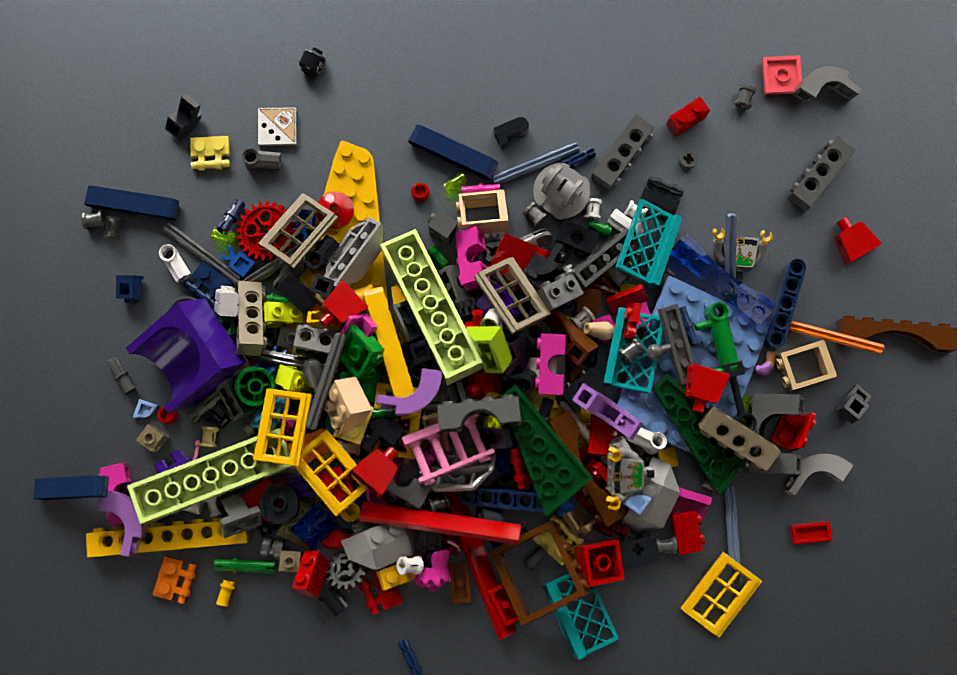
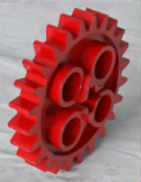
(250, 242)

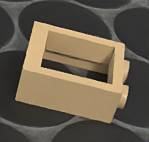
(483, 199)
(822, 356)

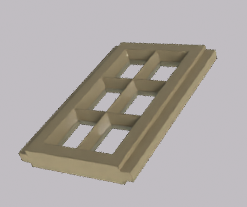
(310, 242)
(499, 306)

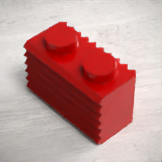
(687, 116)
(686, 531)
(311, 574)

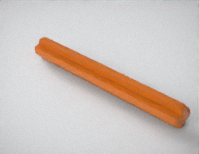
(836, 337)

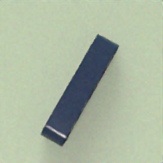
(453, 152)
(131, 202)
(791, 298)
(71, 487)
(498, 501)

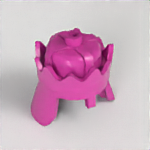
(438, 574)

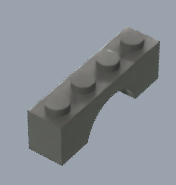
(453, 416)

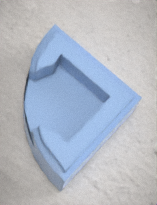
(144, 409)
(637, 503)

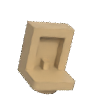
(578, 522)

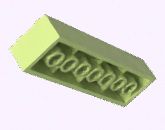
(431, 307)
(204, 479)

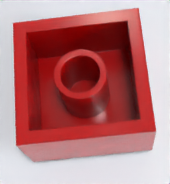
(600, 561)

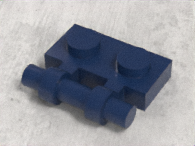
(208, 277)

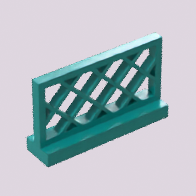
(660, 252)
(618, 343)
(567, 624)

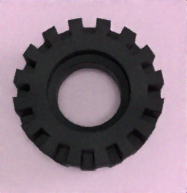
(466, 307)

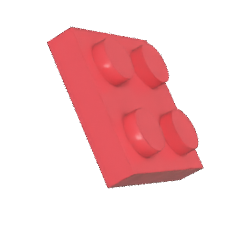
(781, 74)

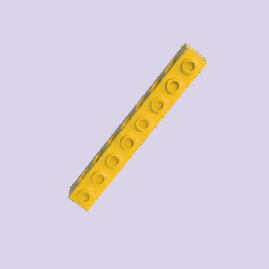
(97, 540)

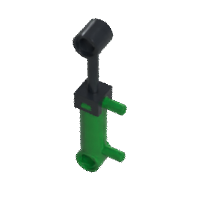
(726, 355)

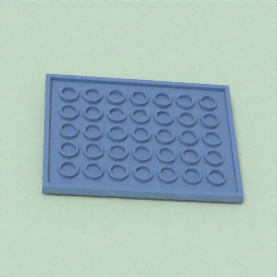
(748, 341)

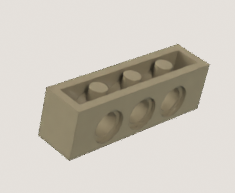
(250, 319)
(761, 459)

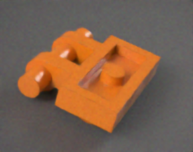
(169, 577)

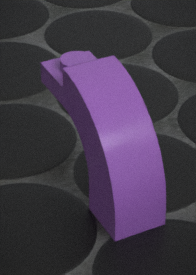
(427, 389)
(608, 411)
(123, 507)

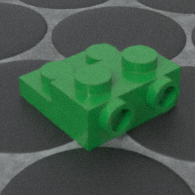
(361, 353)

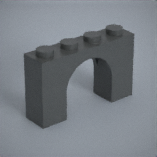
(767, 407)

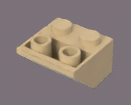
(346, 405)

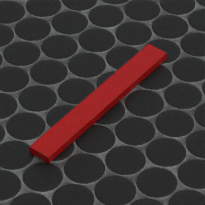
(440, 522)
(480, 567)

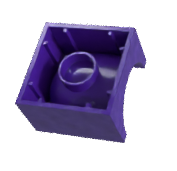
(190, 351)

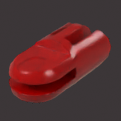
(334, 539)

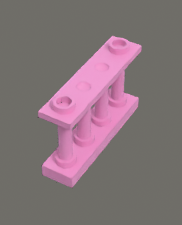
(432, 434)

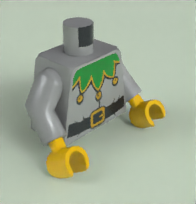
(748, 251)
(625, 475)

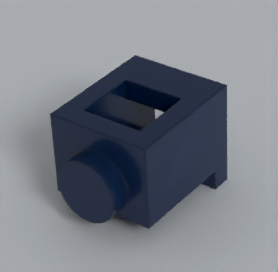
(128, 287)

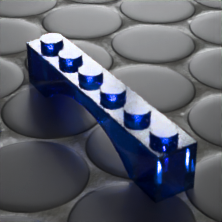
(700, 263)

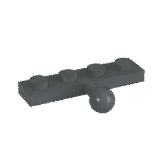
(676, 341)

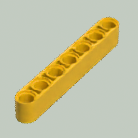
(387, 337)

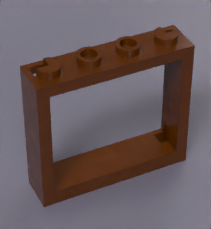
(512, 588)

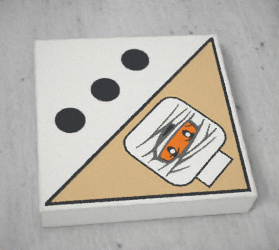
(277, 127)

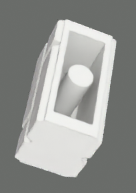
(226, 301)

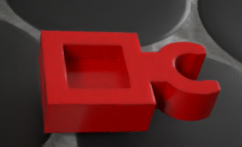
(632, 316)

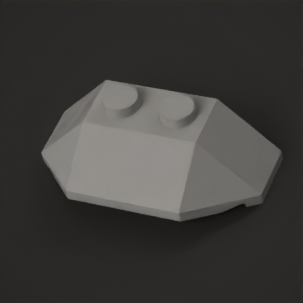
(356, 252)
(462, 479)
(664, 493)
(380, 545)

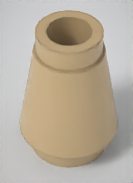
(600, 330)

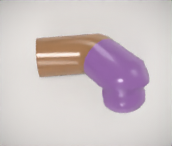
(768, 366)

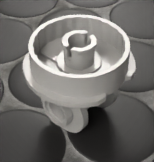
(561, 191)

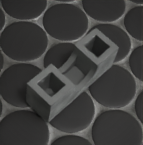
(412, 493)

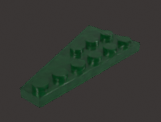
(549, 461)
(716, 462)

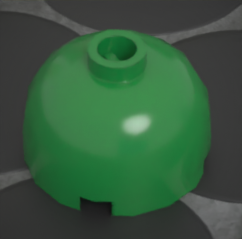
(254, 394)

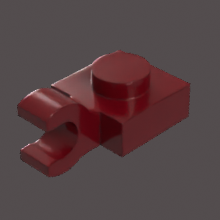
(613, 528)

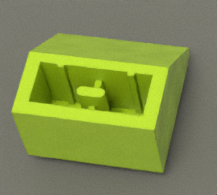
(491, 347)

